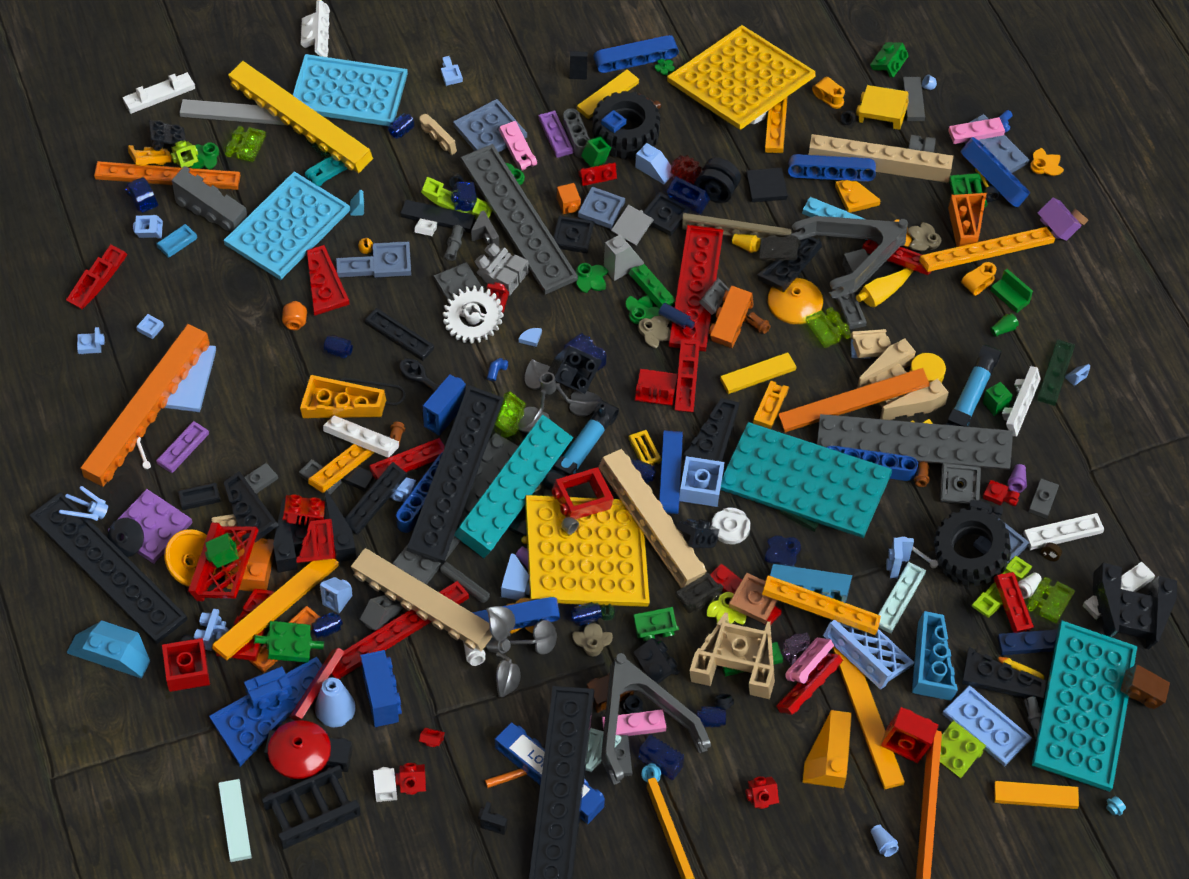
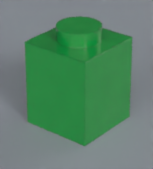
(596, 152)
(997, 398)
(221, 550)

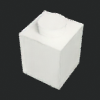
(385, 784)

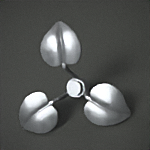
(539, 377)
(501, 623)

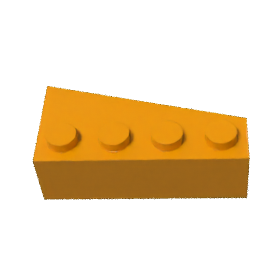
(343, 399)

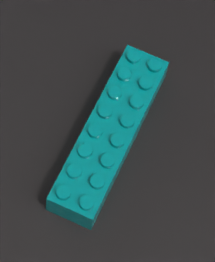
(508, 490)

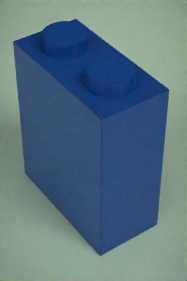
(444, 404)

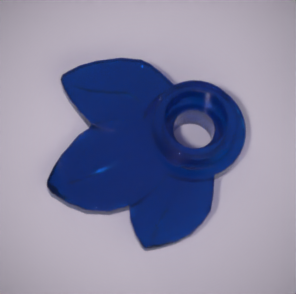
(780, 552)

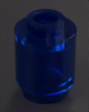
(401, 125)
(338, 346)
(647, 470)
(586, 613)
(327, 625)
(712, 716)

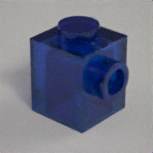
(464, 196)

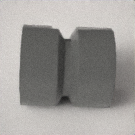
(926, 144)

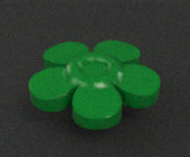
(665, 66)

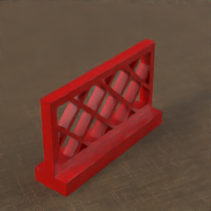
(204, 570)

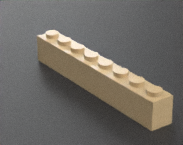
(887, 158)
(652, 518)
(422, 599)

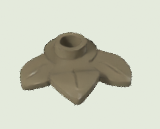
(922, 237)
(657, 332)
(592, 639)

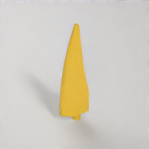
(882, 288)

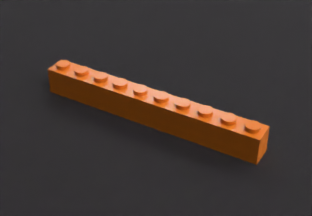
(145, 405)

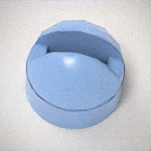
(929, 82)

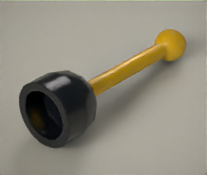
(992, 193)

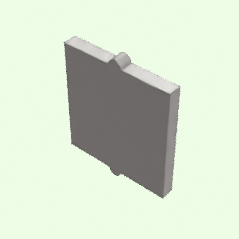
(632, 225)

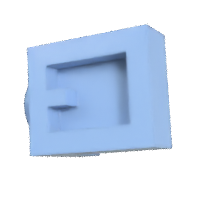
(90, 342)
(404, 490)

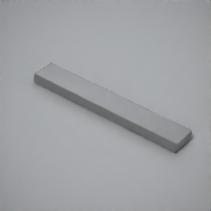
(227, 112)

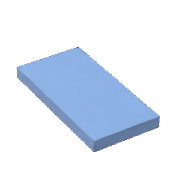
(192, 389)
(988, 725)

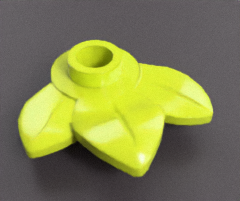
(719, 607)

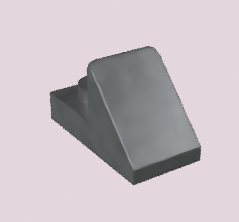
(484, 229)

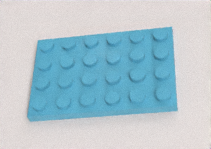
(350, 89)
(287, 225)

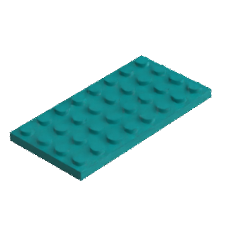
(805, 479)
(1084, 706)

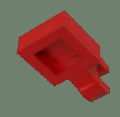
(998, 493)

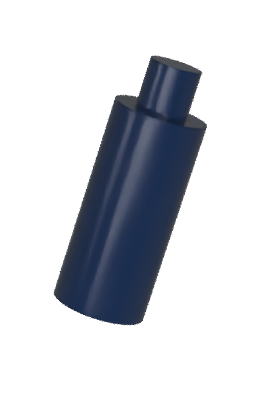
(676, 316)

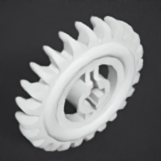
(466, 305)

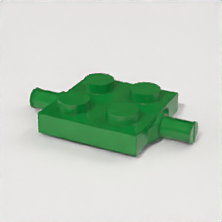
(289, 641)

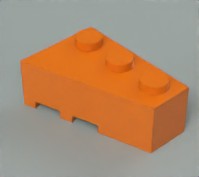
(966, 217)
(731, 316)

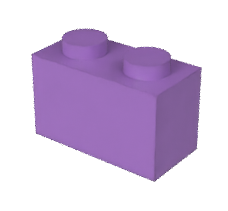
(1059, 219)

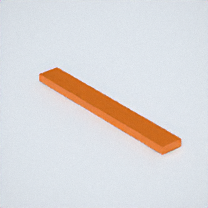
(163, 174)
(854, 399)
(929, 808)

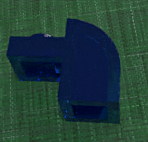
(141, 194)

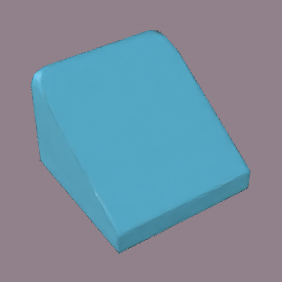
(357, 204)

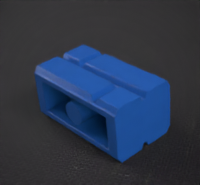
(268, 688)

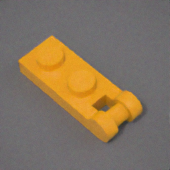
(770, 405)

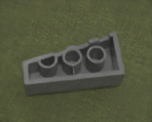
(207, 201)

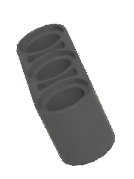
(575, 131)

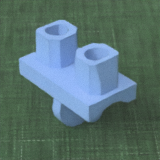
(215, 628)

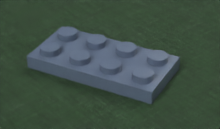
(1004, 150)

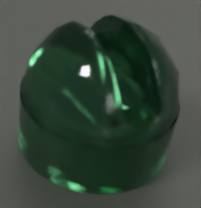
(611, 610)

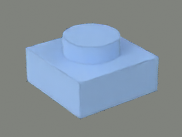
(150, 326)

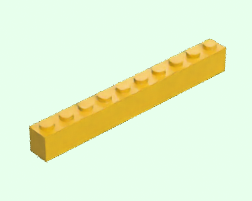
(300, 117)

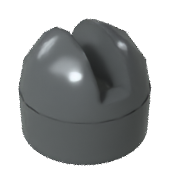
(570, 525)

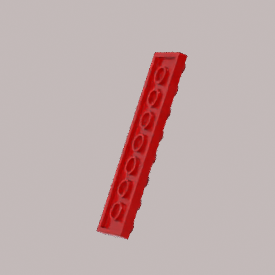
(696, 276)

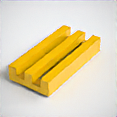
(657, 459)

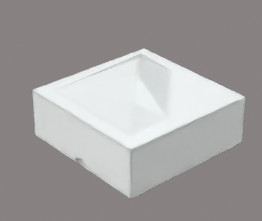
(425, 227)

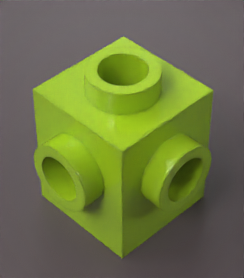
(189, 156)

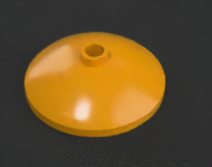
(795, 307)
(182, 547)

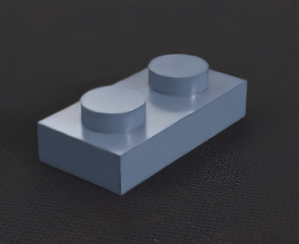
(355, 266)

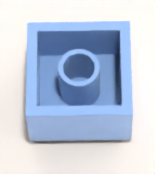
(701, 481)

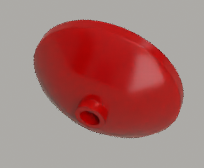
(302, 759)

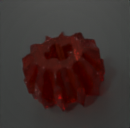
(685, 168)

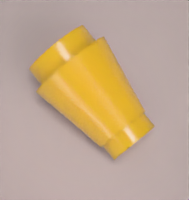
(747, 242)

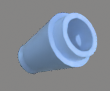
(885, 842)

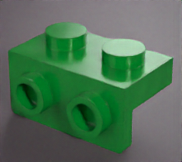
(890, 58)
(654, 623)

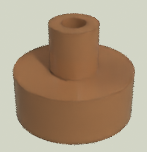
(1081, 218)

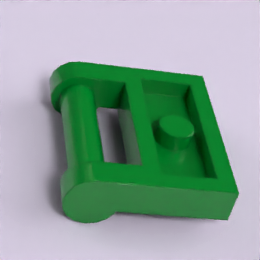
(961, 184)

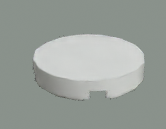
(733, 525)

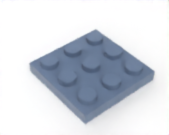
(482, 126)

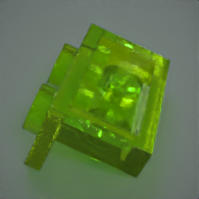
(510, 414)

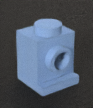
(143, 222)

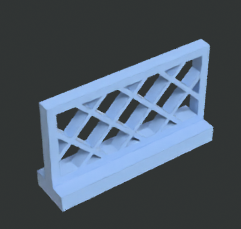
(861, 654)

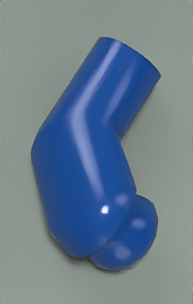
(1004, 119)
(495, 366)

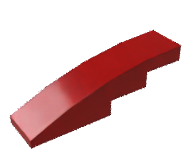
(97, 277)
(687, 375)

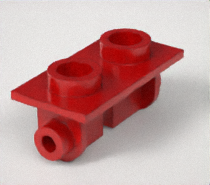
(598, 174)

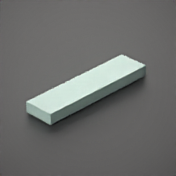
(900, 596)
(235, 820)

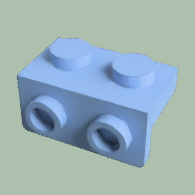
(899, 552)

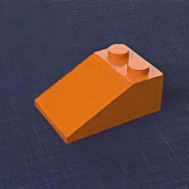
(258, 566)

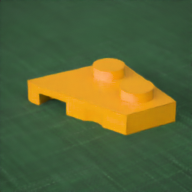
(149, 156)
(855, 196)

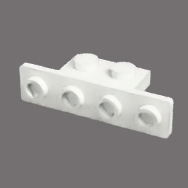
(315, 29)

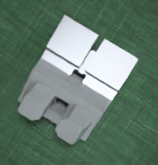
(502, 267)

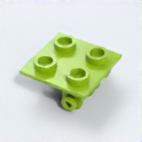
(959, 749)

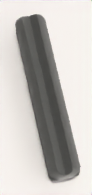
(470, 586)

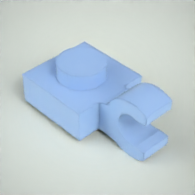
(450, 73)

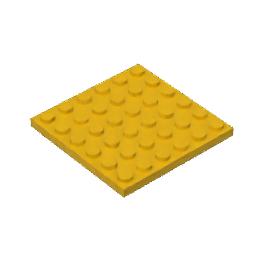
(741, 77)
(594, 564)

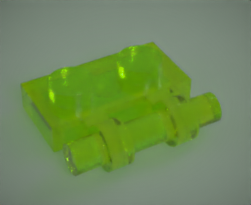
(250, 144)
(824, 329)
(1056, 602)

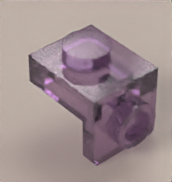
(795, 644)

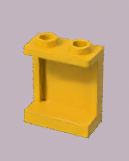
(883, 105)

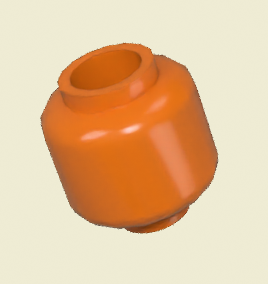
(294, 315)

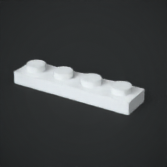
(361, 436)
(1064, 531)
(1131, 581)

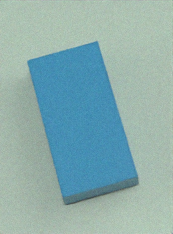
(177, 240)

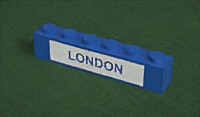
(529, 756)

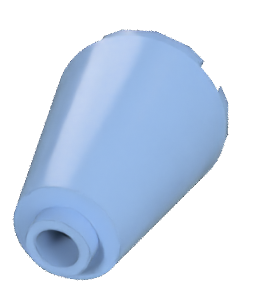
(334, 704)

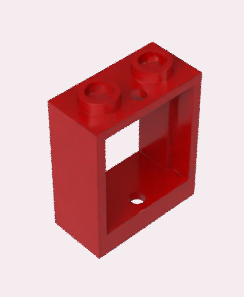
(599, 486)

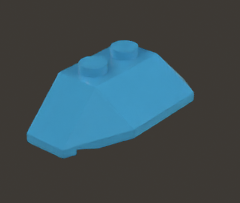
(112, 648)

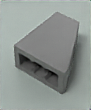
(620, 257)

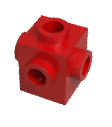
(411, 778)
(762, 792)

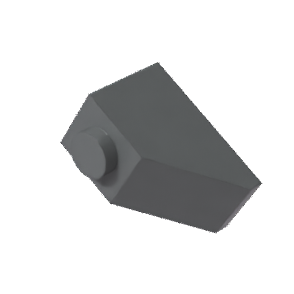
(853, 260)
(380, 612)

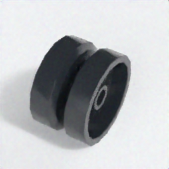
(718, 179)

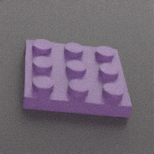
(159, 523)

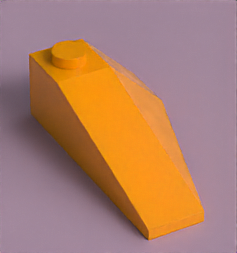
(829, 755)

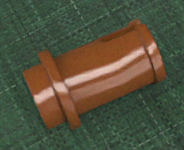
(759, 323)
(397, 429)
(921, 478)

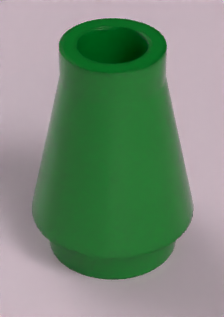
(1005, 324)

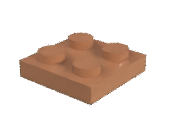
(750, 601)

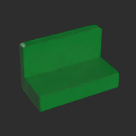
(1012, 291)

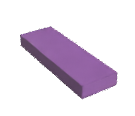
(555, 134)
(182, 447)

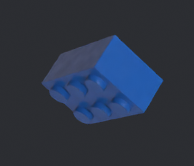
(381, 688)

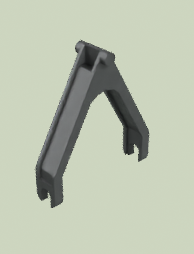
(886, 234)
(627, 677)

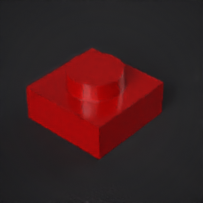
(431, 737)

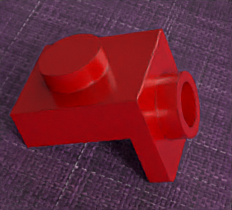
(500, 291)

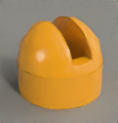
(365, 250)

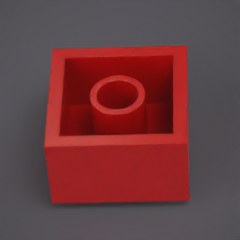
(185, 664)
(909, 734)

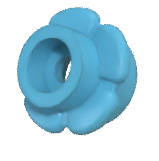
(647, 772)
(1115, 806)

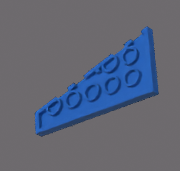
(248, 728)

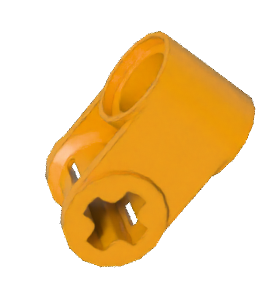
(829, 92)
(980, 278)

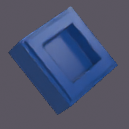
(613, 121)

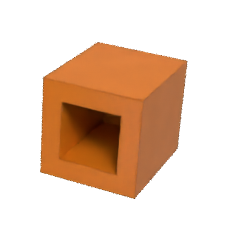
(568, 198)

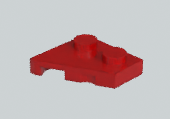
(318, 542)

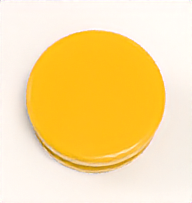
(932, 365)

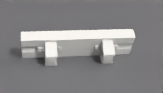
(157, 93)
(1026, 389)

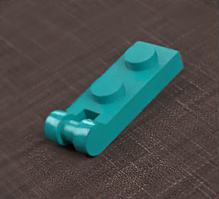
(327, 168)

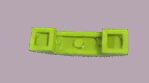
(442, 197)
(991, 601)

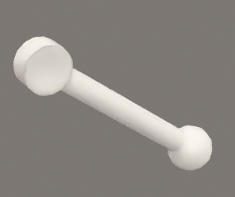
(146, 465)
(933, 563)

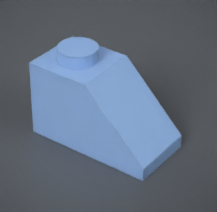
(653, 163)
(515, 580)
(335, 593)

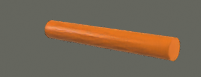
(505, 777)

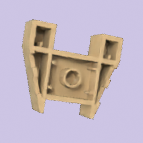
(892, 364)
(736, 649)

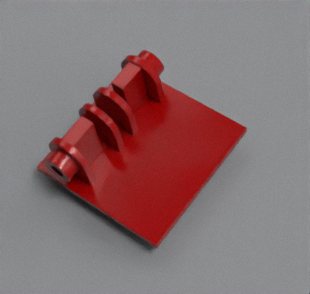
(656, 387)
(297, 505)

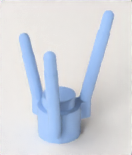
(97, 509)

